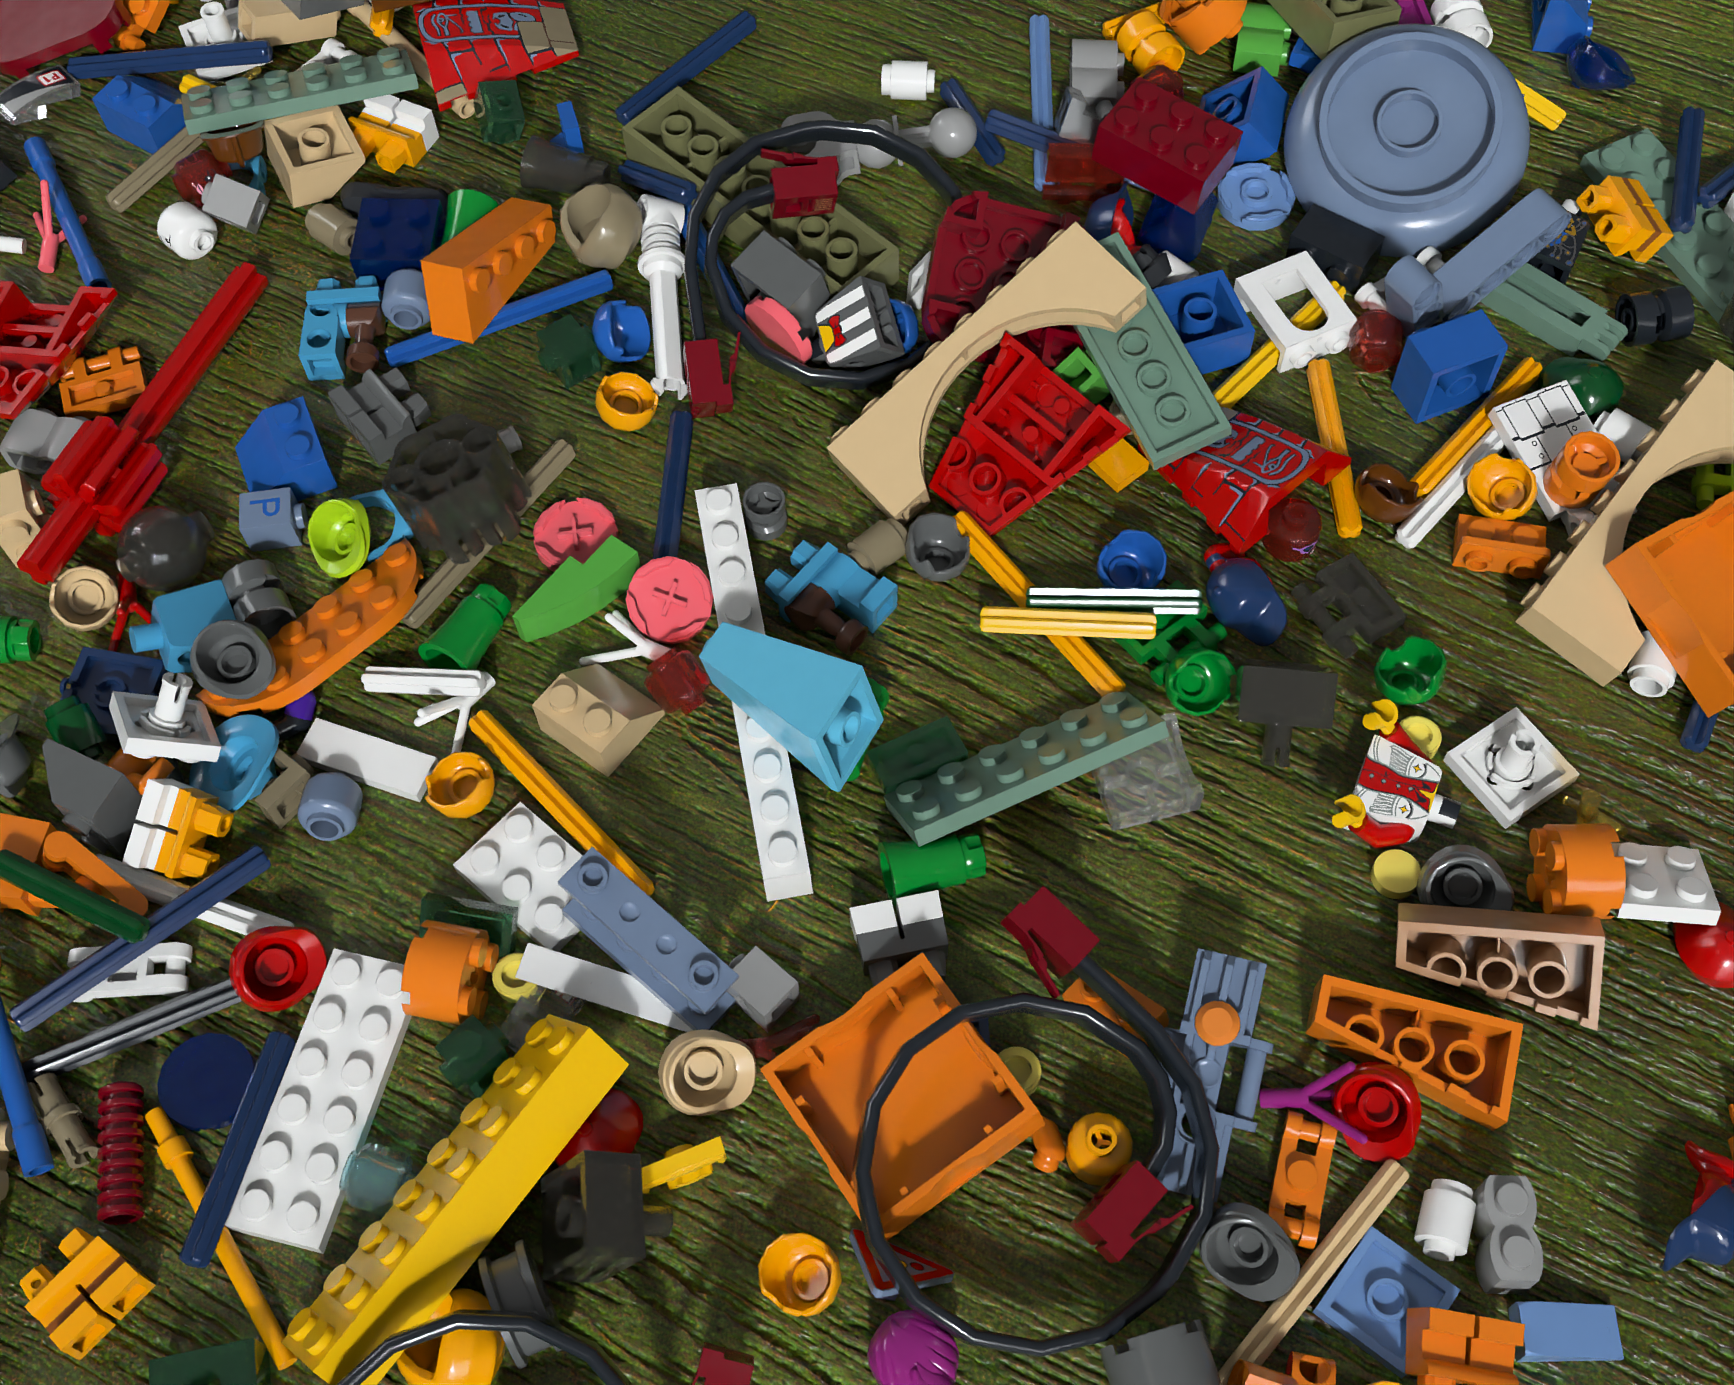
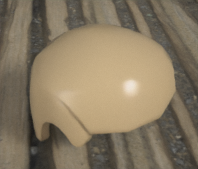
(84, 598)

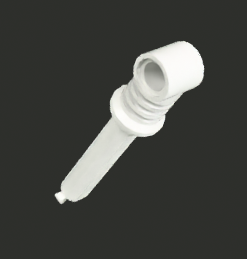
(662, 266)

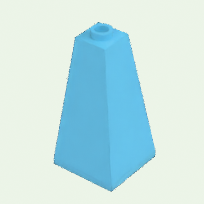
(799, 696)

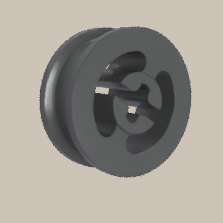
(517, 1285)

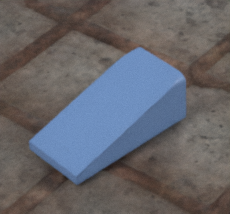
(1567, 1332)

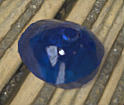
(1597, 66)

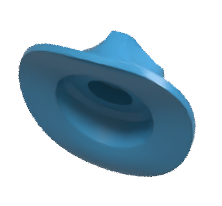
(242, 764)

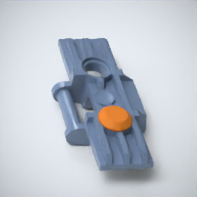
(1217, 1016)

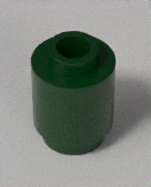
(75, 727)

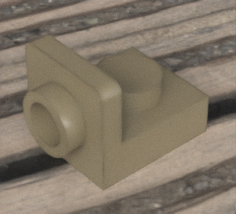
(283, 794)

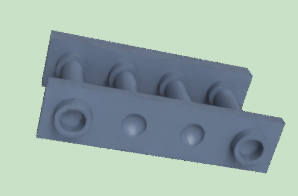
(647, 942)

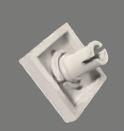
(215, 28)
(165, 723)
(1521, 761)

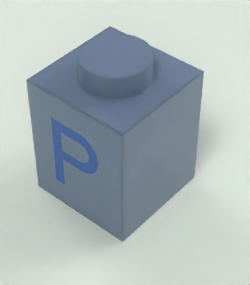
(271, 519)

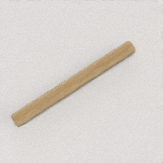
(1319, 1267)

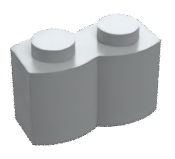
(1096, 70)
(38, 439)
(1509, 1250)

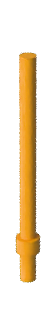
(177, 1156)

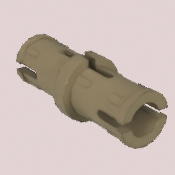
(62, 1120)

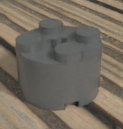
(1163, 1357)

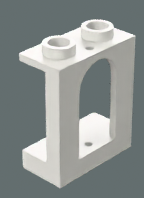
(1297, 347)

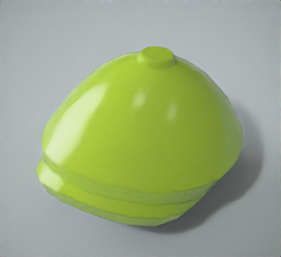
(340, 536)

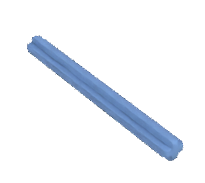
(1040, 87)

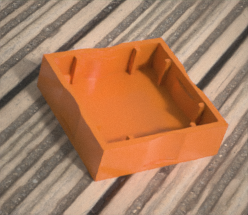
(1685, 597)
(942, 1120)

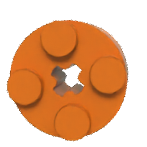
(1203, 21)
(1576, 870)
(448, 972)

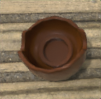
(1386, 494)

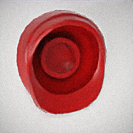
(1709, 949)
(277, 967)
(1381, 1105)
(610, 1127)

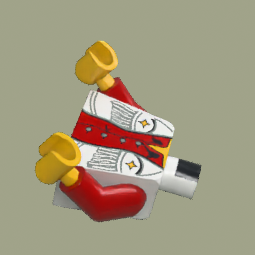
(1394, 787)

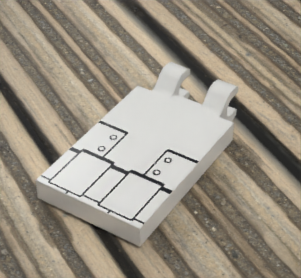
(1536, 431)

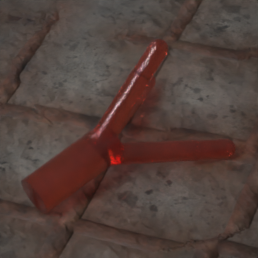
(763, 1046)

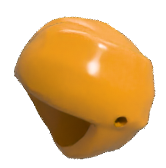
(459, 1356)

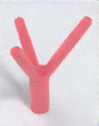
(50, 240)

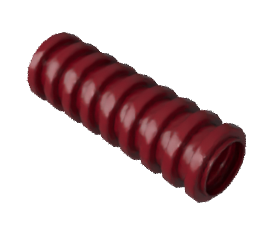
(120, 1153)

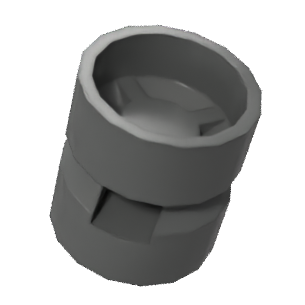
(258, 596)

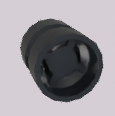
(1657, 315)

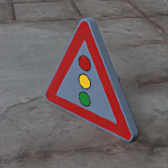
(922, 1270)

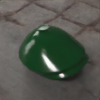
(1593, 383)

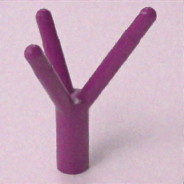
(1312, 1093)

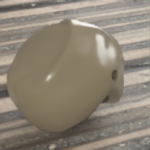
(601, 225)

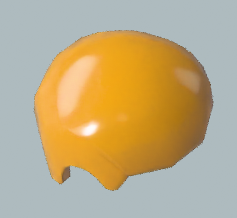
(626, 401)
(1501, 487)
(460, 785)
(799, 1274)

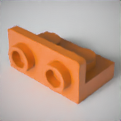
(1500, 546)

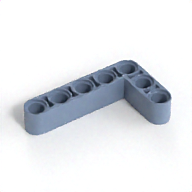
(1480, 267)

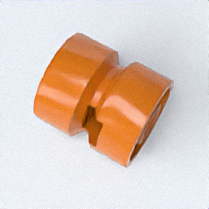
(1581, 469)

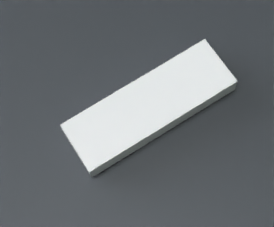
(367, 759)

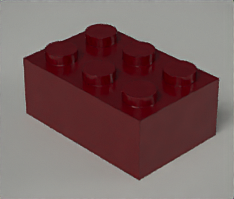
(1166, 145)

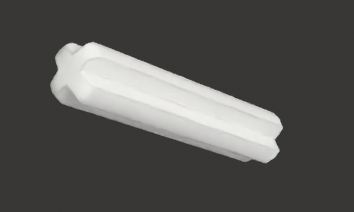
(424, 681)

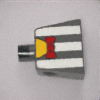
(857, 328)

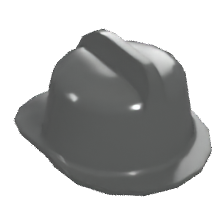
(13, 758)

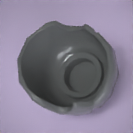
(937, 547)

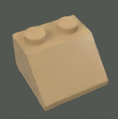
(312, 153)
(596, 715)

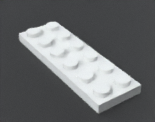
(324, 1103)

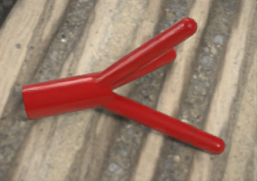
(128, 604)

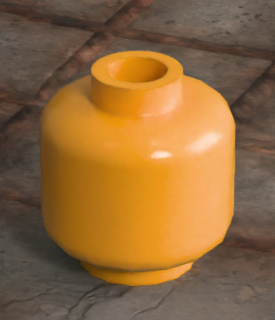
(1088, 1160)

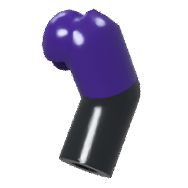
(296, 717)

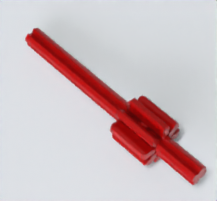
(114, 469)

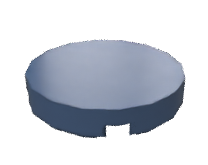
(1255, 197)

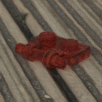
(1073, 164)

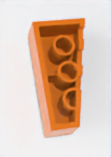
(484, 266)
(1445, 1050)

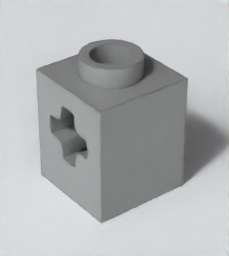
(234, 203)
(763, 988)

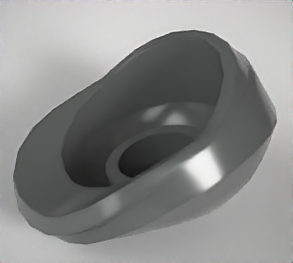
(232, 659)
(1464, 879)
(1249, 1252)

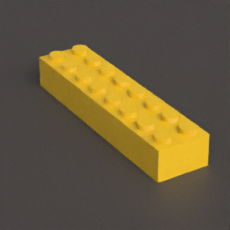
(457, 1199)

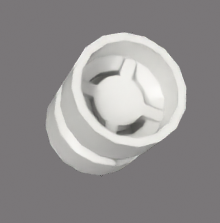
(1464, 17)

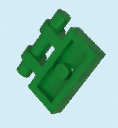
(1168, 629)

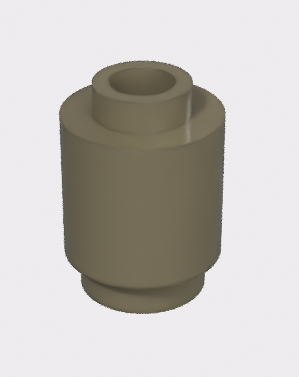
(331, 227)
(878, 546)

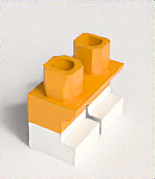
(394, 131)
(176, 830)

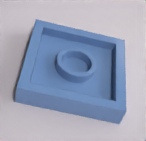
(1373, 1296)

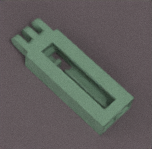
(1556, 313)

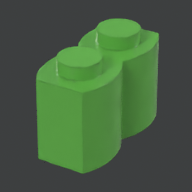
(1261, 40)

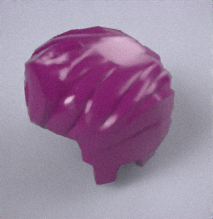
(912, 1352)

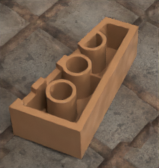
(1509, 955)

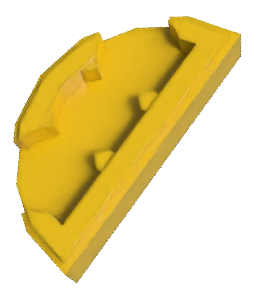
(683, 1165)

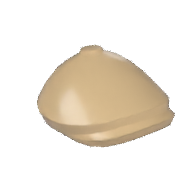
(706, 1072)

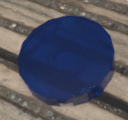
(205, 1081)

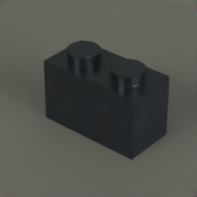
(1337, 246)

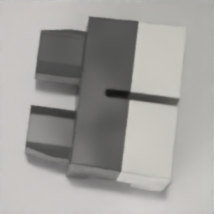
(879, 939)

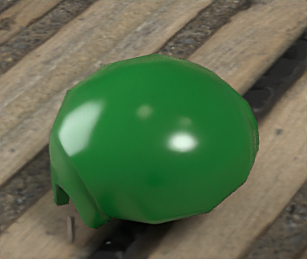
(1411, 671)
(1198, 681)

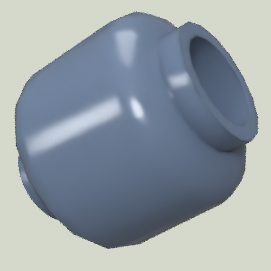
(405, 299)
(330, 806)

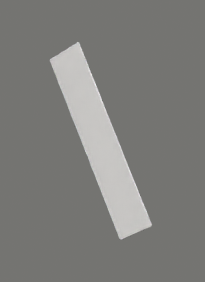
(608, 986)

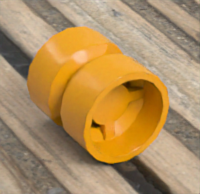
(1147, 43)

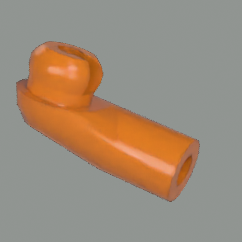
(1049, 1147)

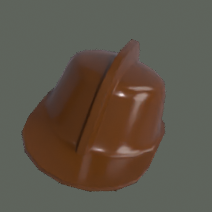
(235, 143)

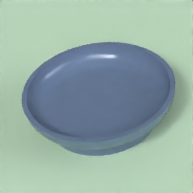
(1409, 136)

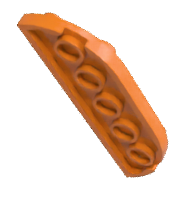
(333, 631)

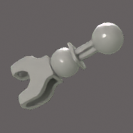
(949, 134)

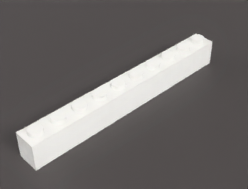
(763, 758)

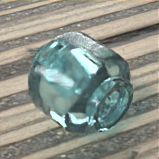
(375, 1176)

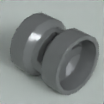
(765, 511)

